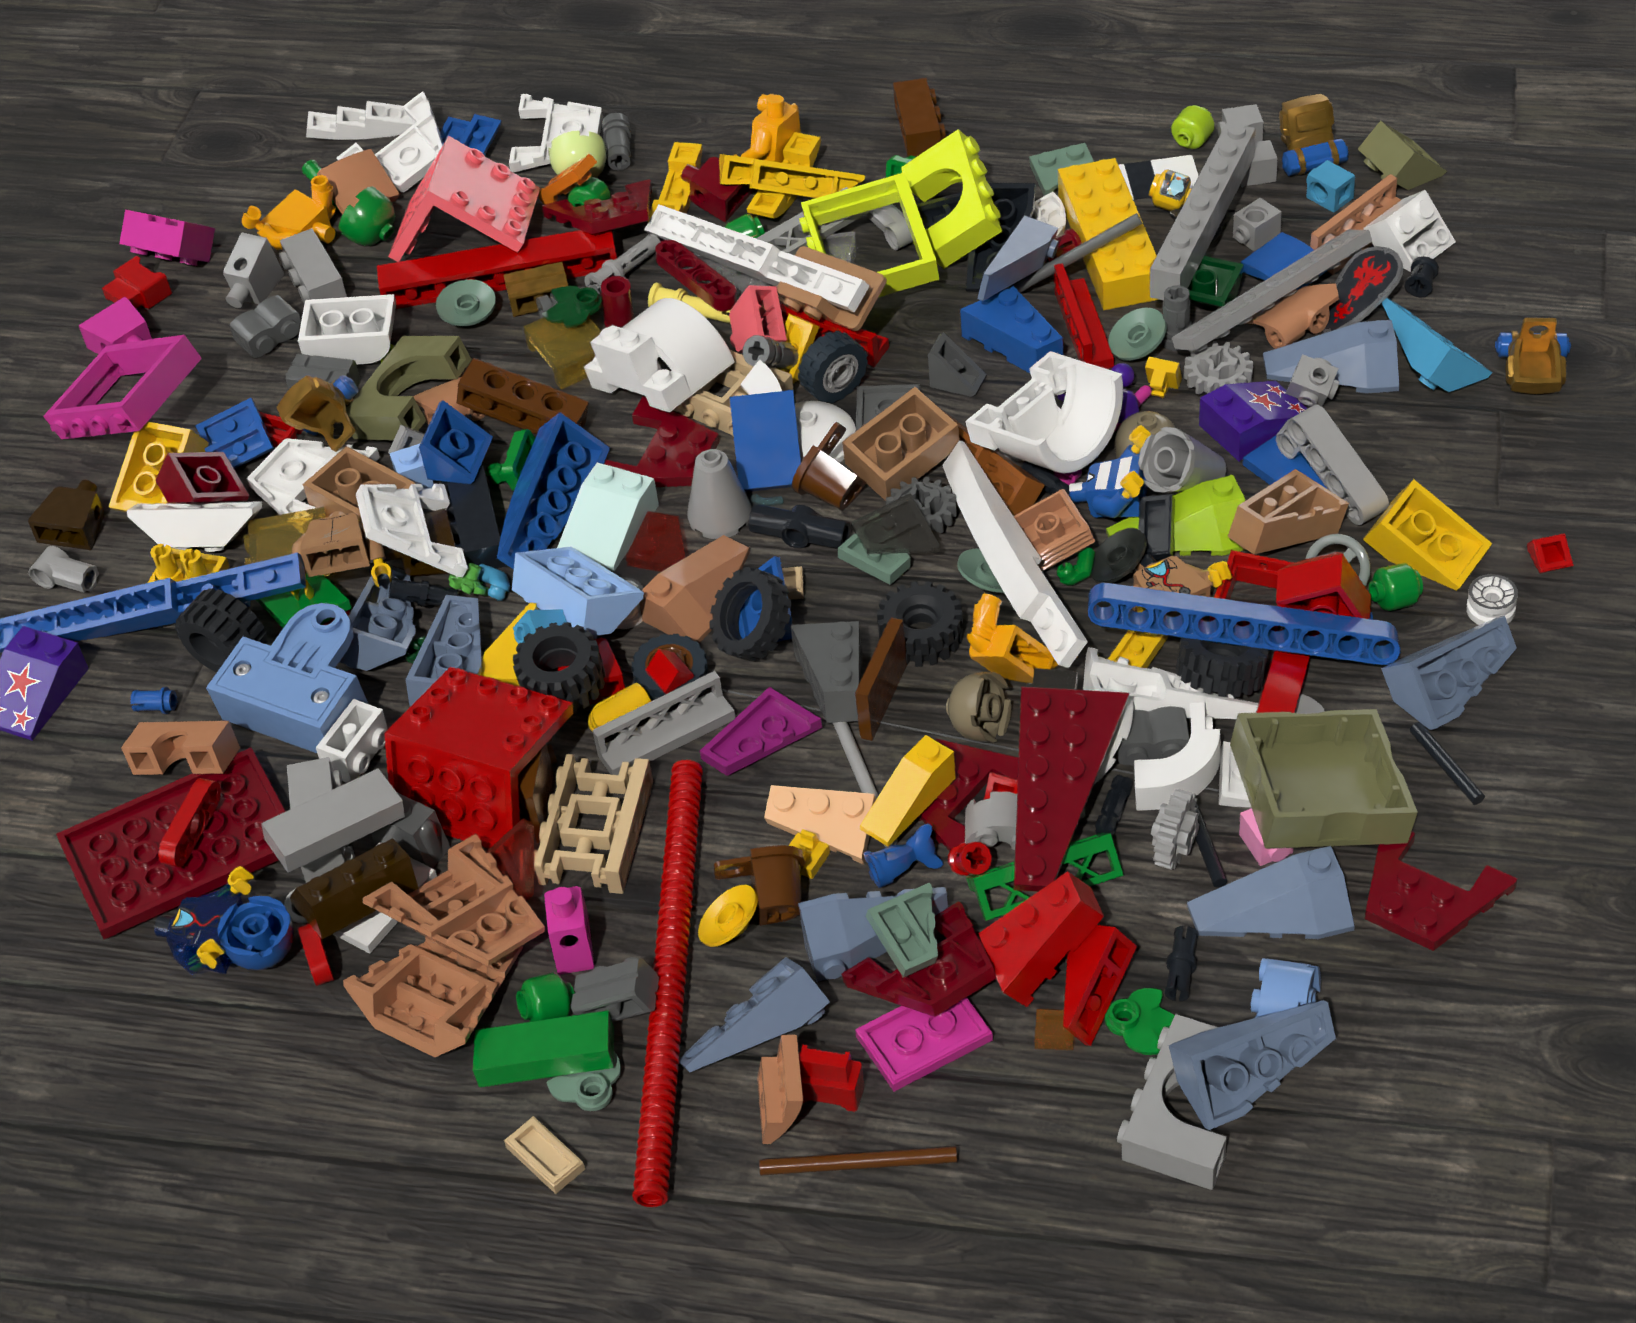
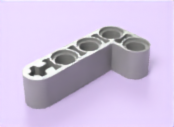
(1333, 461)

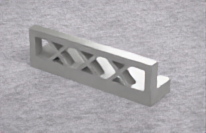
(790, 237)
(664, 729)

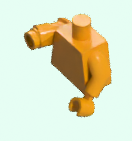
(772, 128)
(296, 215)
(1005, 647)

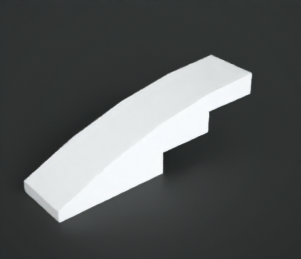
(351, 123)

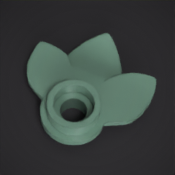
(580, 1085)

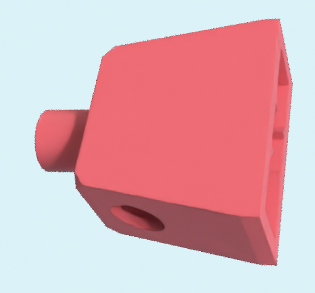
(756, 314)

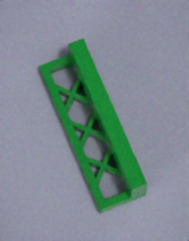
(1076, 850)

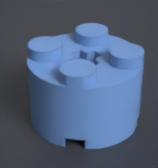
(1285, 986)

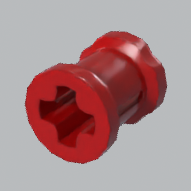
(976, 851)

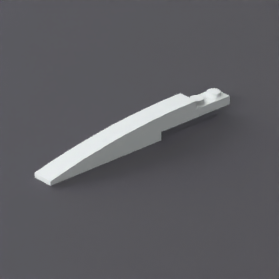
(756, 257)
(1011, 556)

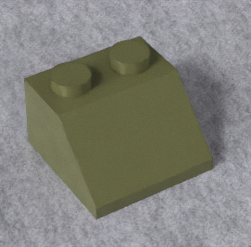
(1399, 156)

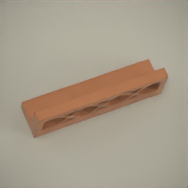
(1355, 218)

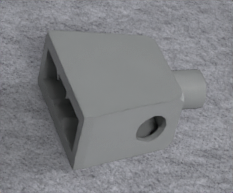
(251, 270)

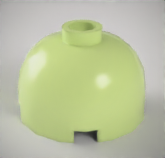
(572, 147)

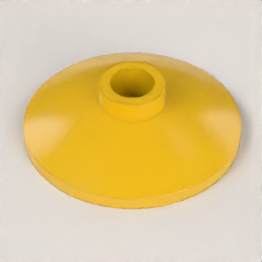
(728, 916)

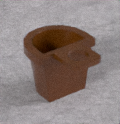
(825, 476)
(774, 877)

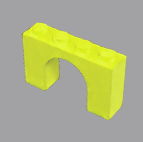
(975, 215)

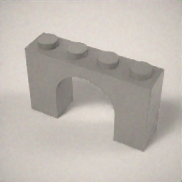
(1158, 1138)

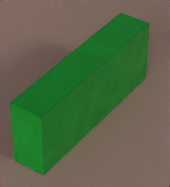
(543, 1049)

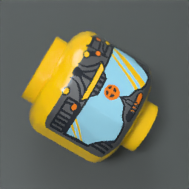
(1170, 190)

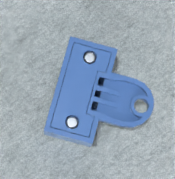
(293, 684)

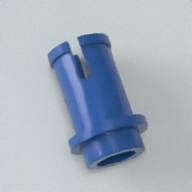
(157, 700)

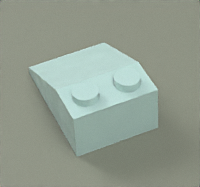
(609, 514)

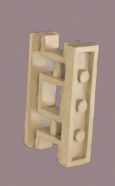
(716, 410)
(620, 828)

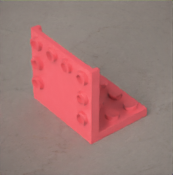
(474, 192)

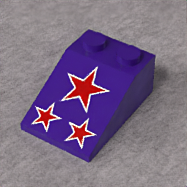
(1246, 414)
(36, 679)

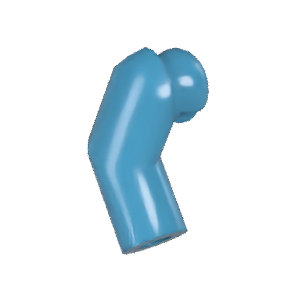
(498, 580)

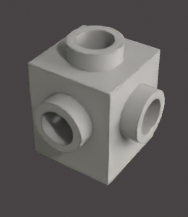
(1313, 381)

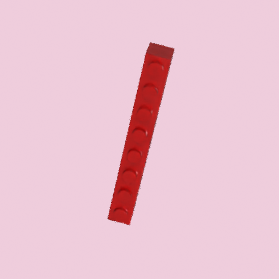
(424, 278)

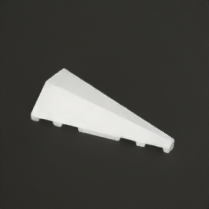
(1156, 688)

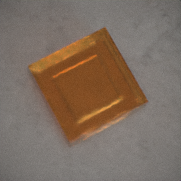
(1050, 1031)

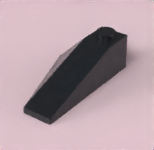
(1013, 203)

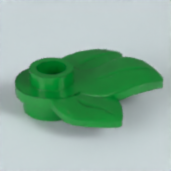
(1144, 1022)

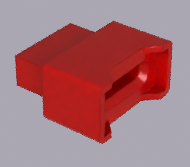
(137, 285)
(831, 1078)

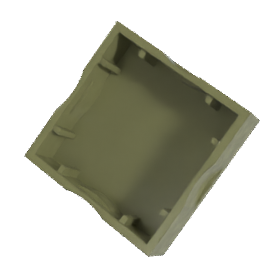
(1322, 779)

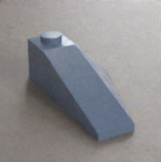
(1020, 256)
(1361, 352)
(380, 625)
(449, 643)
(1446, 675)
(1288, 897)
(840, 934)
(779, 1004)
(1239, 1062)

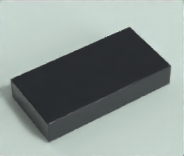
(1157, 524)

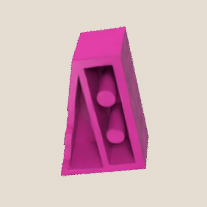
(167, 237)

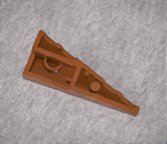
(1013, 484)

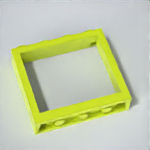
(866, 198)

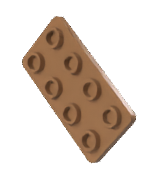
(818, 307)

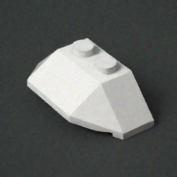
(194, 523)

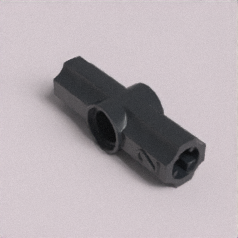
(798, 526)

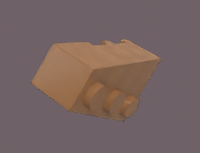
(1287, 514)

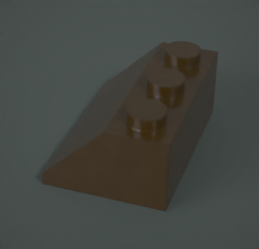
(337, 896)

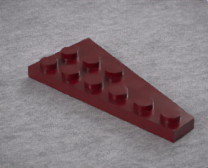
(1058, 763)

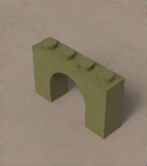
(377, 407)

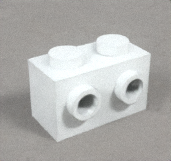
(354, 739)

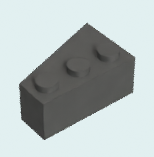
(831, 665)

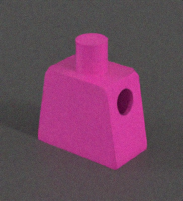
(114, 325)
(569, 916)

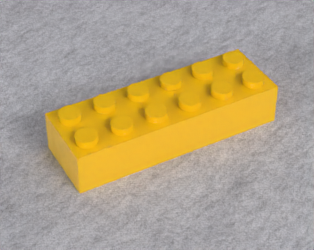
(1093, 202)

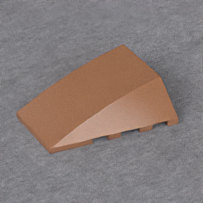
(464, 908)
(428, 995)

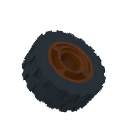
(683, 647)

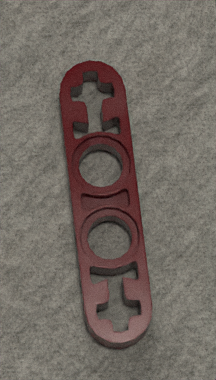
(718, 293)

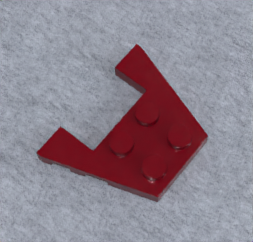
(599, 216)
(672, 449)
(971, 775)
(1425, 905)
(957, 973)

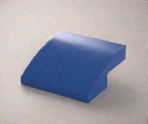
(474, 134)
(1276, 256)
(237, 433)

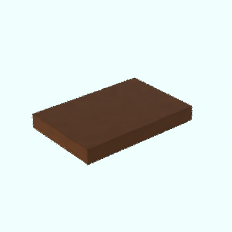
(881, 679)

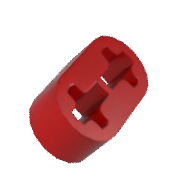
(315, 955)

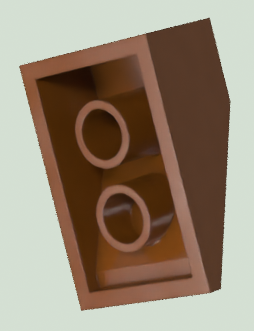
(536, 785)

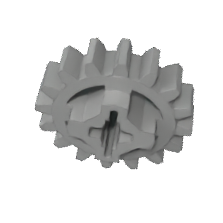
(1217, 367)
(1175, 829)

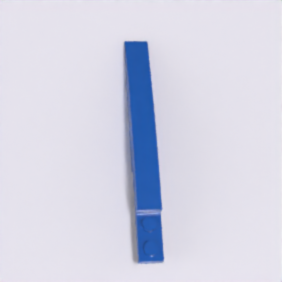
(155, 602)

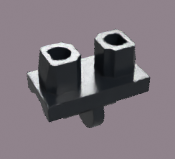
(937, 209)

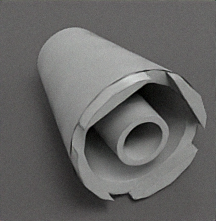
(1177, 461)
(717, 497)

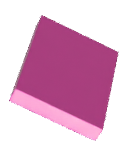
(913, 1044)

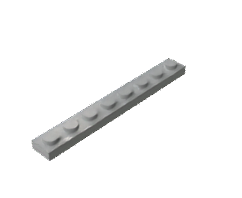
(1267, 292)

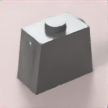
(416, 833)

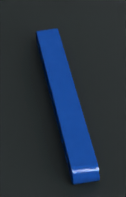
(1256, 634)

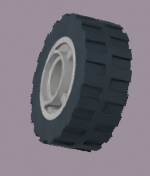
(832, 366)

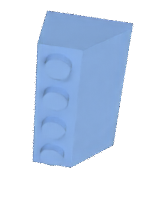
(576, 584)

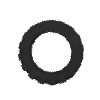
(771, 621)

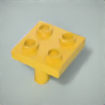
(184, 563)

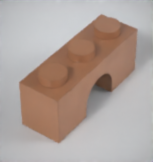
(205, 745)

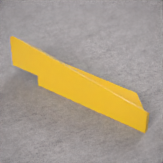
(784, 177)

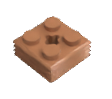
(1055, 528)

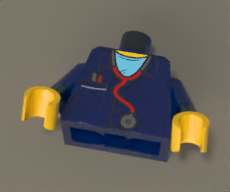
(194, 931)

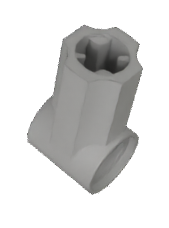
(893, 225)
(57, 568)

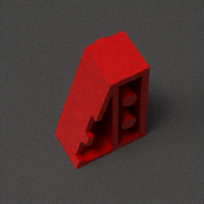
(1039, 934)

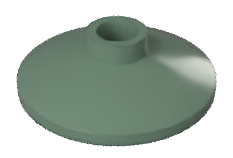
(465, 302)
(1137, 334)
(977, 571)

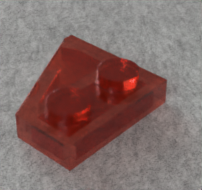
(656, 543)
(516, 857)

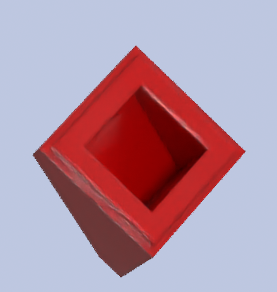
(1550, 553)

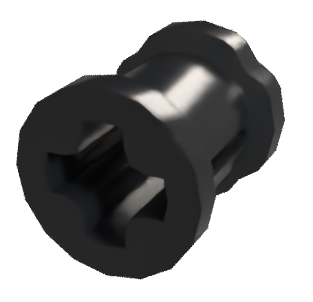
(1418, 277)

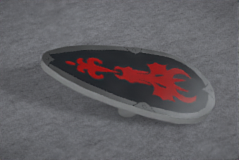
(1364, 285)

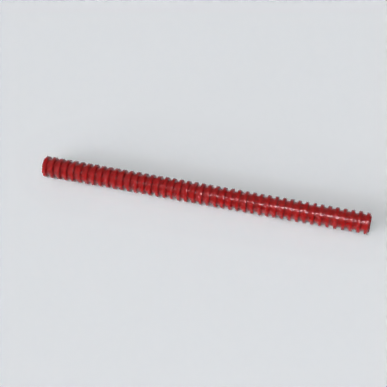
(670, 965)

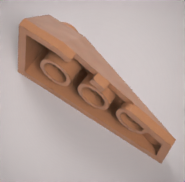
(683, 594)

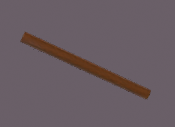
(858, 1160)

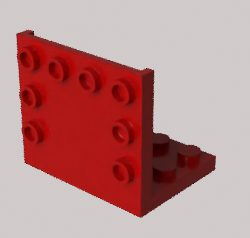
(466, 747)

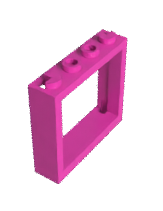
(165, 366)

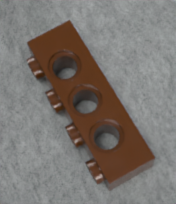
(516, 398)

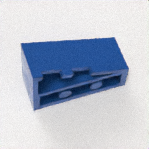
(1011, 328)

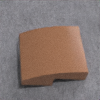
(355, 174)
(779, 1089)

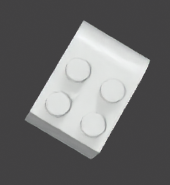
(348, 327)

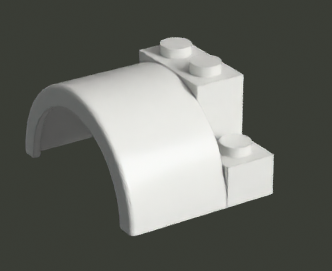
(664, 330)
(1038, 431)

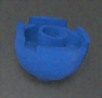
(256, 933)

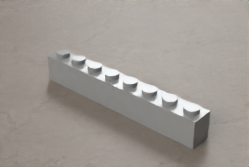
(1203, 210)

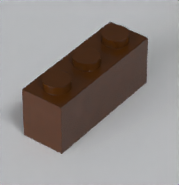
(918, 115)

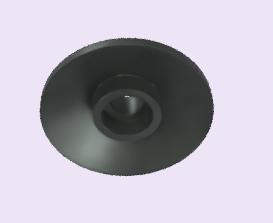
(1118, 555)

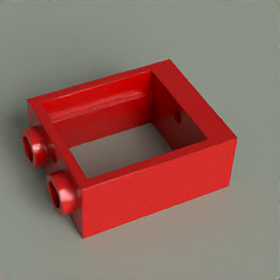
(1248, 569)

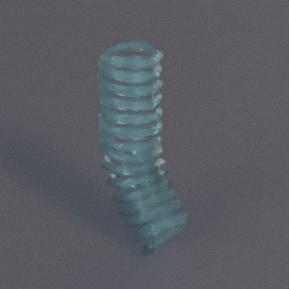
(766, 501)

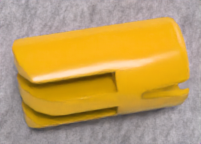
(618, 705)

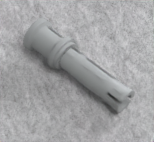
(624, 263)

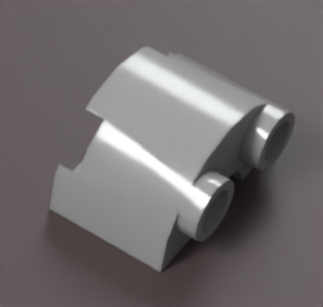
(992, 819)

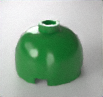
(369, 219)

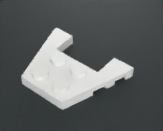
(558, 120)
(413, 151)
(291, 464)
(397, 521)

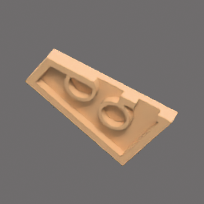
(827, 813)

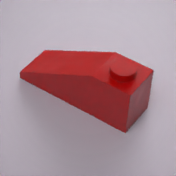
(1093, 979)

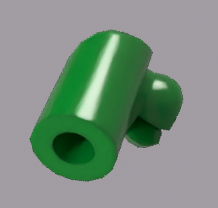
(1081, 570)

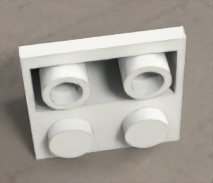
(1411, 229)

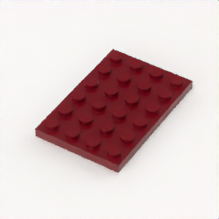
(118, 849)

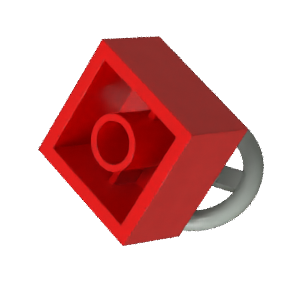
(1327, 581)

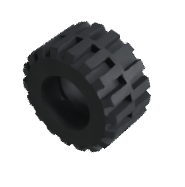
(215, 626)
(556, 648)

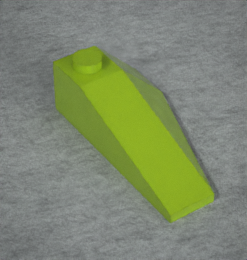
(1201, 517)

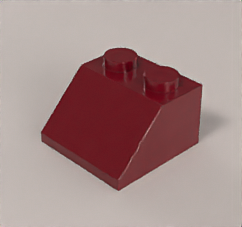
(199, 478)

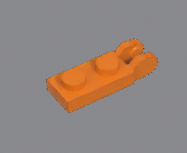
(567, 179)

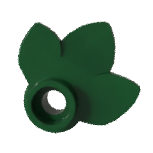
(573, 305)

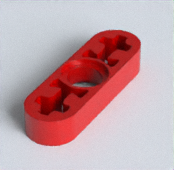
(189, 822)

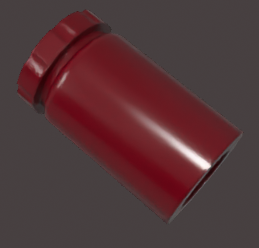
(616, 301)

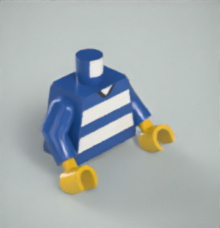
(1115, 485)

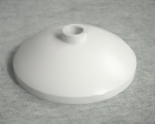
(815, 421)

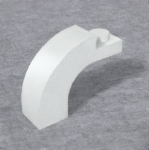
(1187, 770)

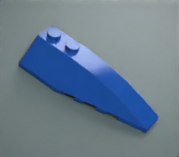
(548, 486)

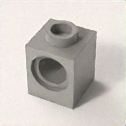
(1256, 224)

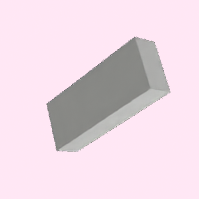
(333, 820)

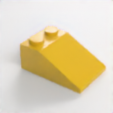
(144, 460)
(1427, 537)

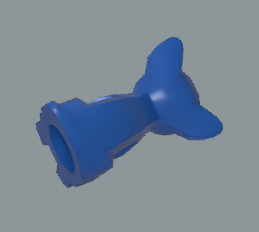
(896, 859)

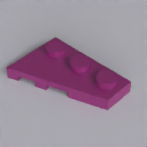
(758, 731)

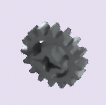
(932, 499)

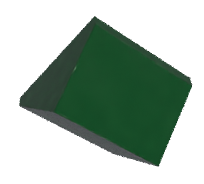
(1215, 282)

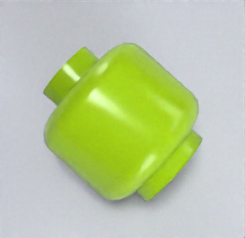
(1192, 125)

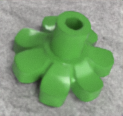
(469, 582)

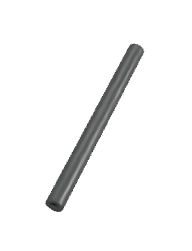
(1079, 252)

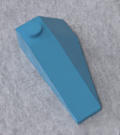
(1433, 354)

